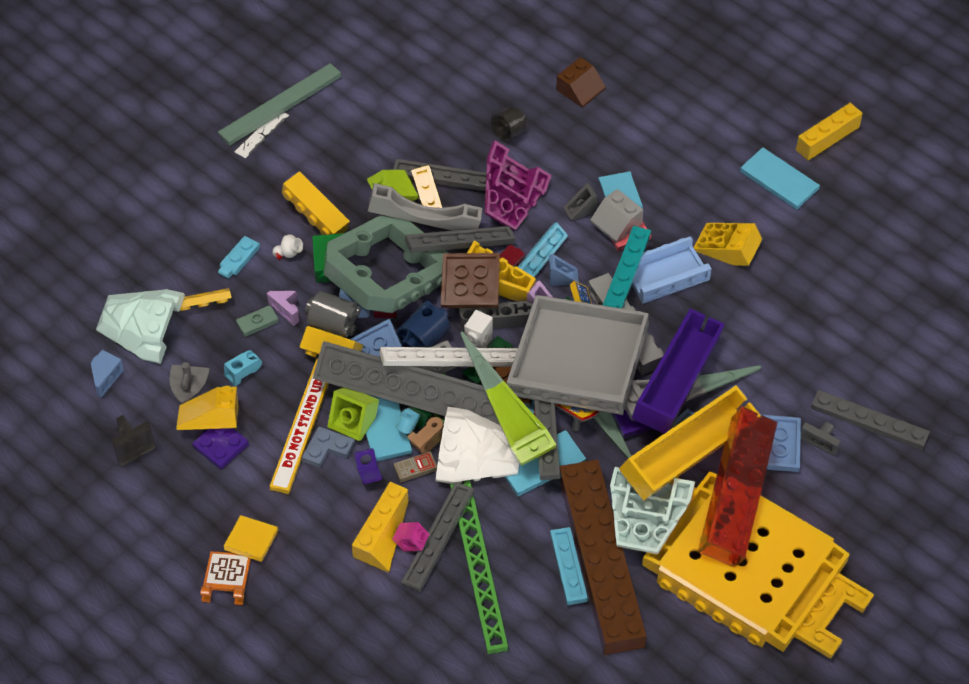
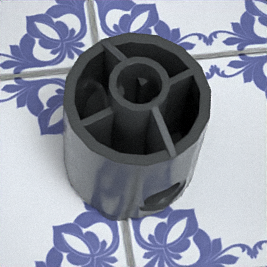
(332, 314)

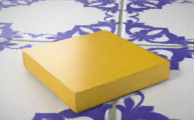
(251, 538)

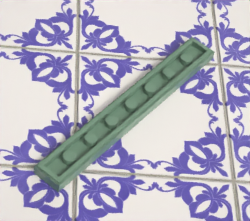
(279, 104)

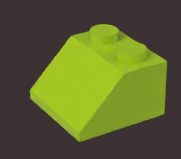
(397, 180)
(352, 412)

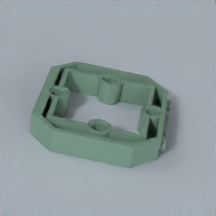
(357, 280)

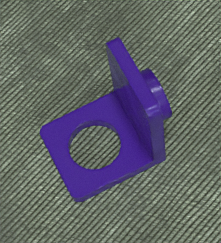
(368, 472)

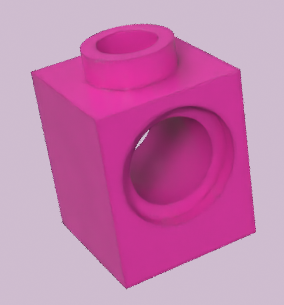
(411, 536)

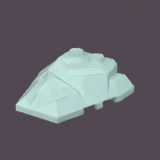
(140, 321)
(647, 523)

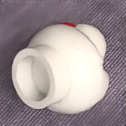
(289, 247)

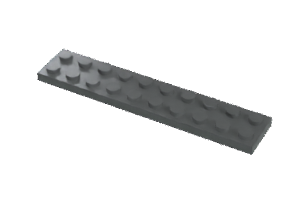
(400, 383)

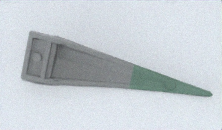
(703, 385)

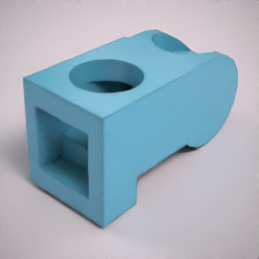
(241, 366)

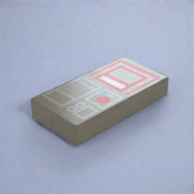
(415, 467)

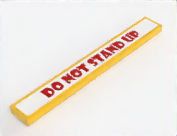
(299, 435)

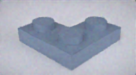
(327, 442)

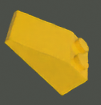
(210, 410)

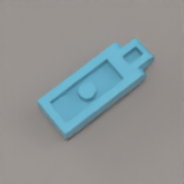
(238, 257)

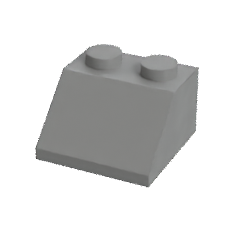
(617, 216)

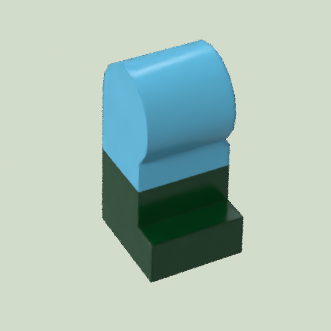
(412, 419)

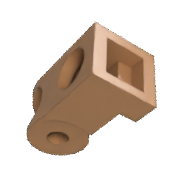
(428, 436)

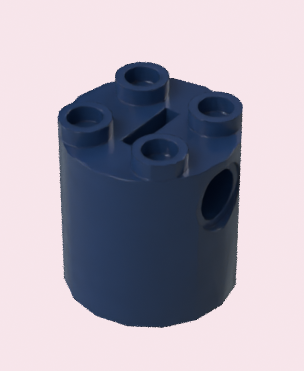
(424, 327)

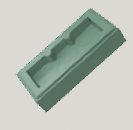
(257, 321)

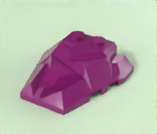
(511, 187)

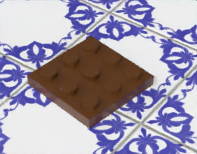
(470, 280)

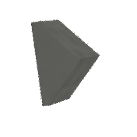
(582, 204)

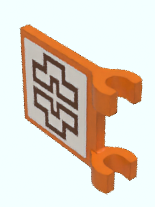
(226, 573)

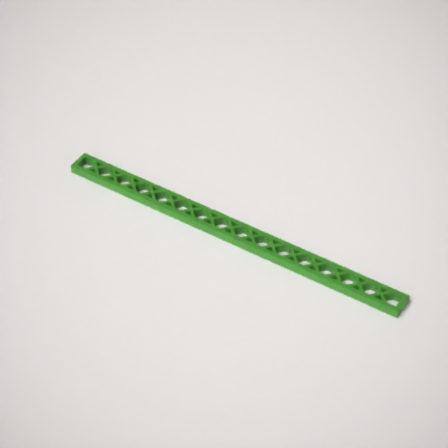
(481, 577)

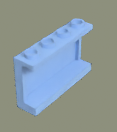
(669, 270)

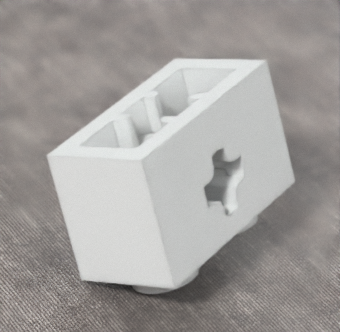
(479, 329)

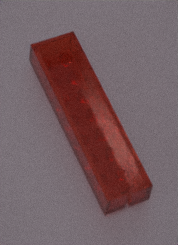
(737, 487)

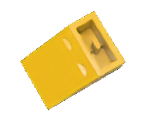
(729, 242)

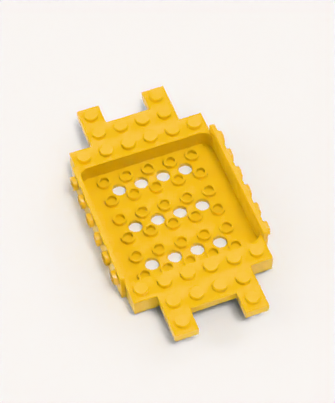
(797, 609)

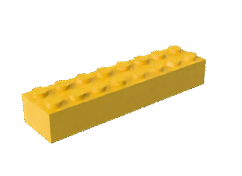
(683, 445)

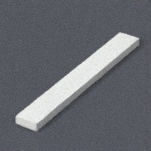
(444, 356)

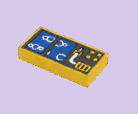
(580, 292)

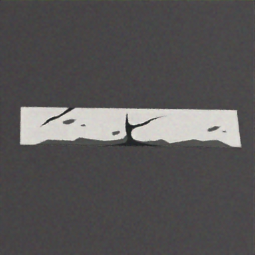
(260, 135)

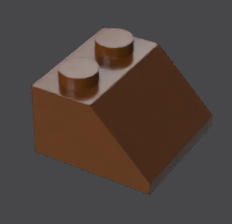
(580, 82)

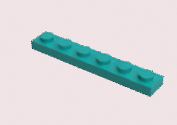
(627, 267)

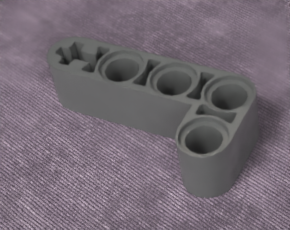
(507, 315)

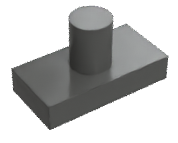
(821, 437)

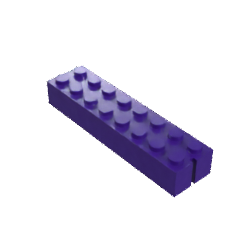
(677, 372)

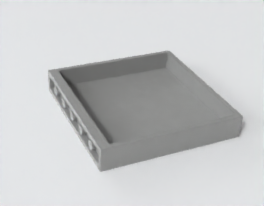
(578, 354)

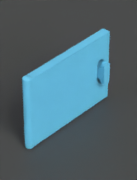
(622, 182)

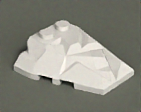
(473, 449)

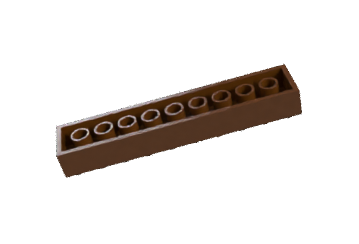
(600, 558)

